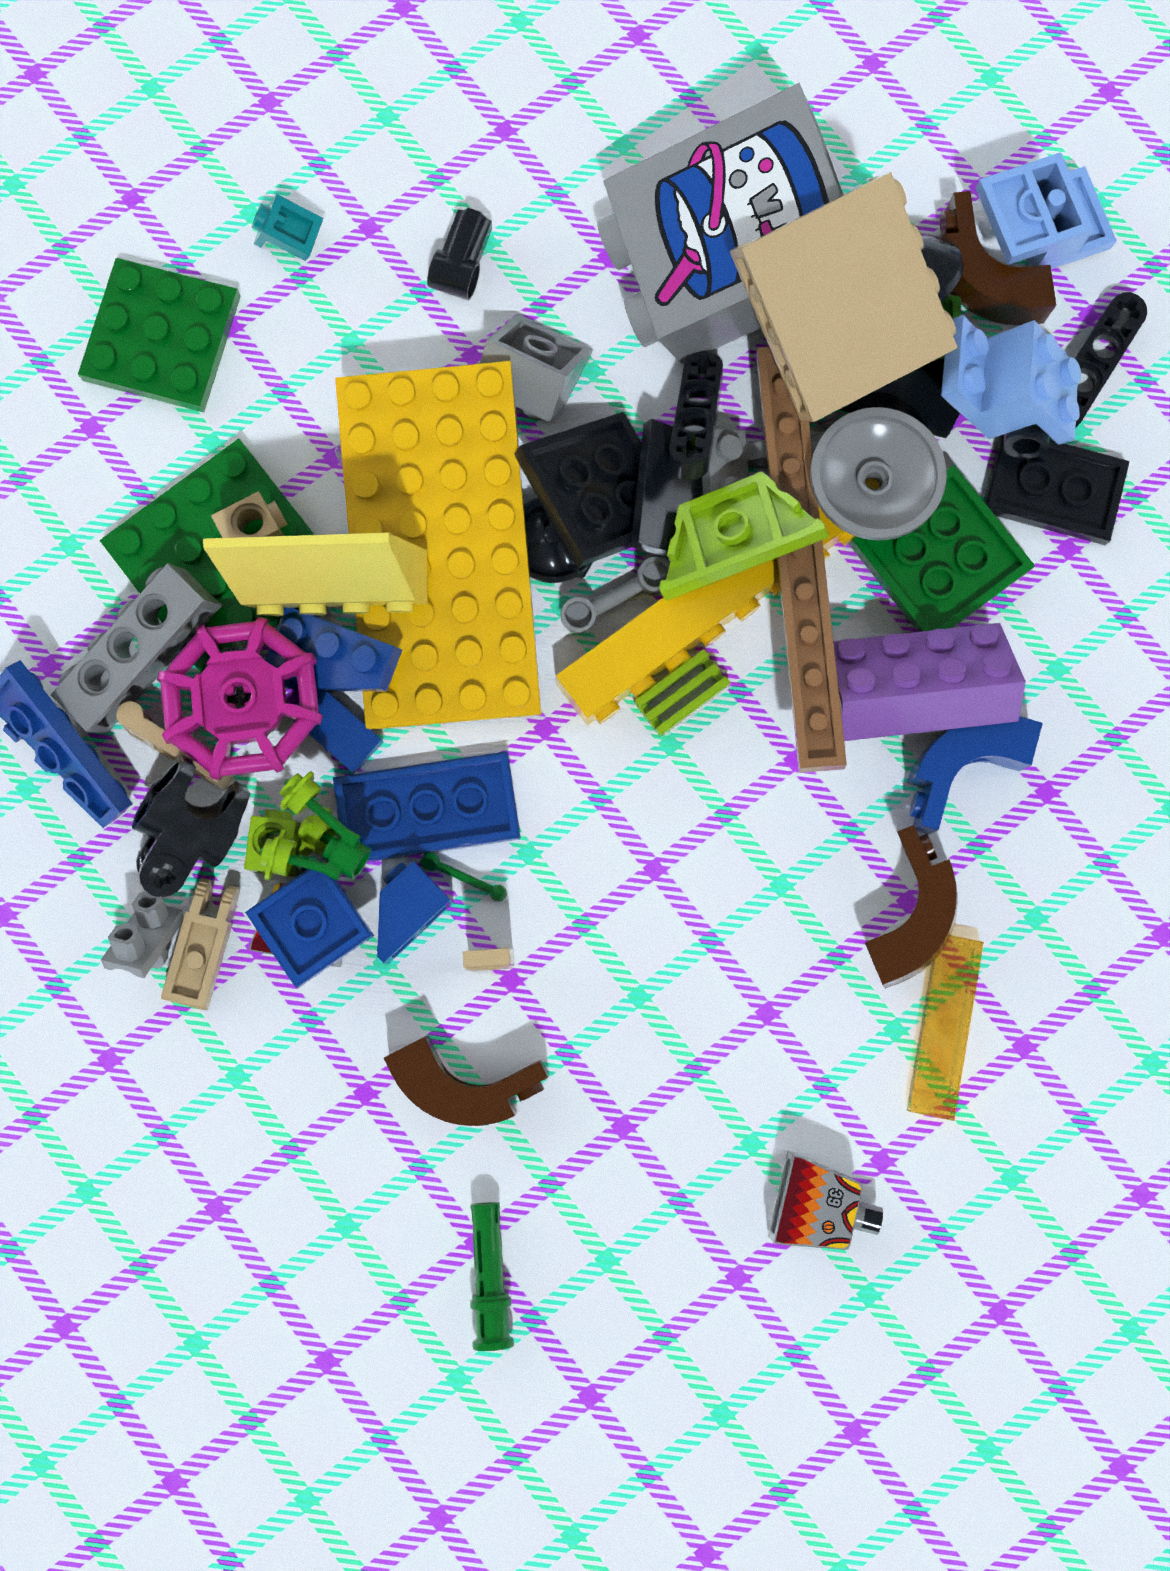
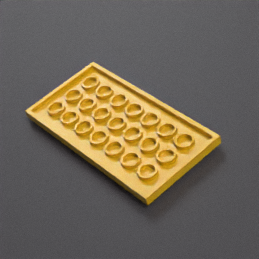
(439, 469)

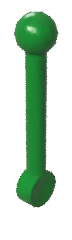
(431, 862)

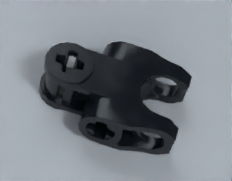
(182, 831)

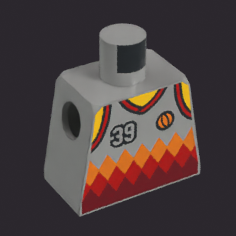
(820, 1207)

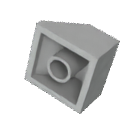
(542, 365)

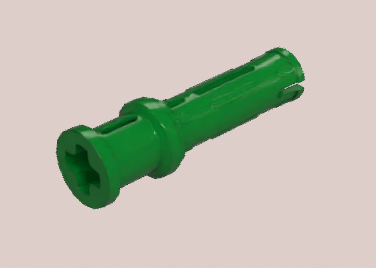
(490, 1298)

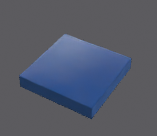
(309, 925)

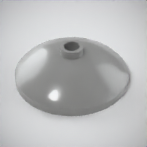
(893, 452)

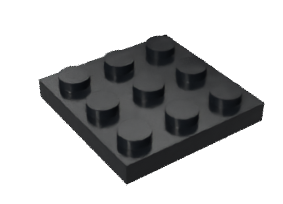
(587, 484)

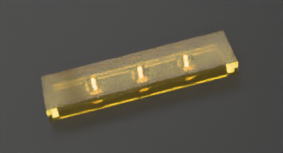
(945, 1029)

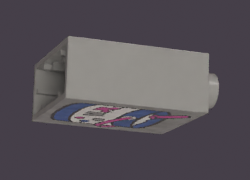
(701, 200)

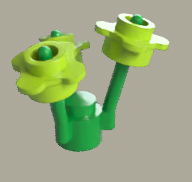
(318, 834)

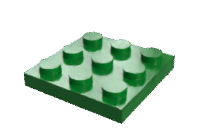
(159, 334)
(947, 563)

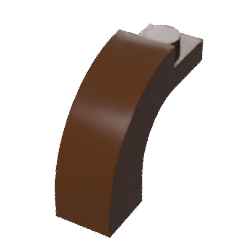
(987, 286)
(926, 932)
(442, 1095)

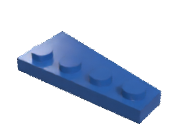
(58, 746)

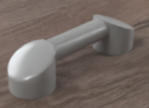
(580, 614)

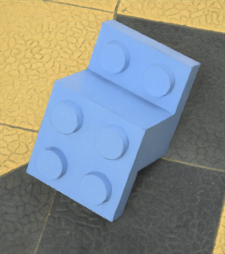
(1045, 213)
(1012, 381)

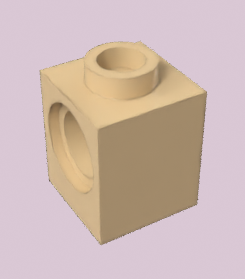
(233, 519)

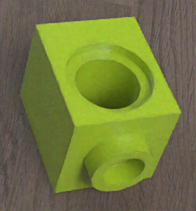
(260, 829)

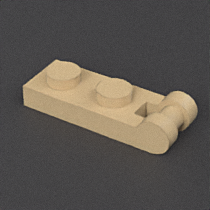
(142, 728)

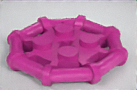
(258, 716)

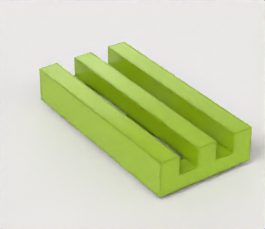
(711, 671)

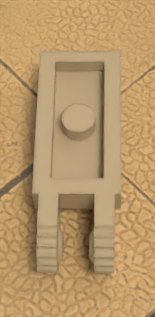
(200, 948)

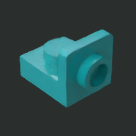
(287, 227)

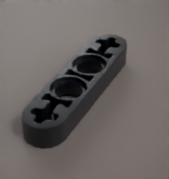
(1101, 368)
(696, 414)

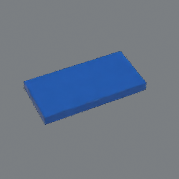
(430, 806)

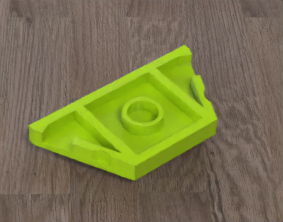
(735, 532)

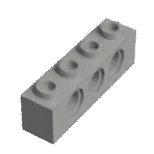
(158, 645)

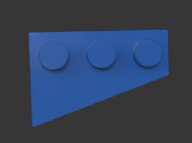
(343, 656)

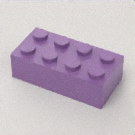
(927, 681)

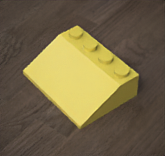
(322, 572)

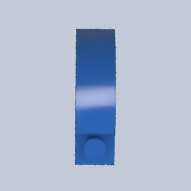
(1001, 744)

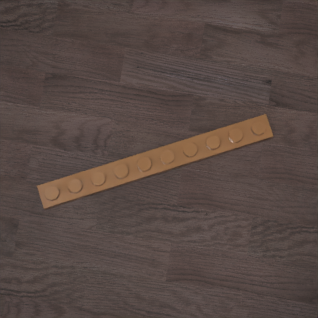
(802, 585)

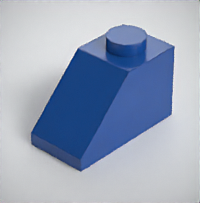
(407, 908)

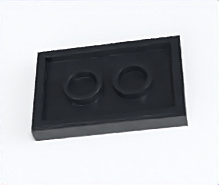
(659, 491)
(1059, 491)

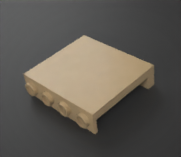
(846, 298)

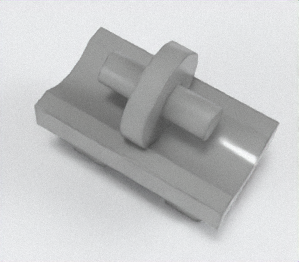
(143, 939)

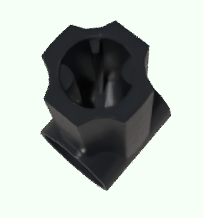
(457, 265)

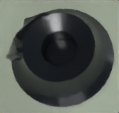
(546, 551)

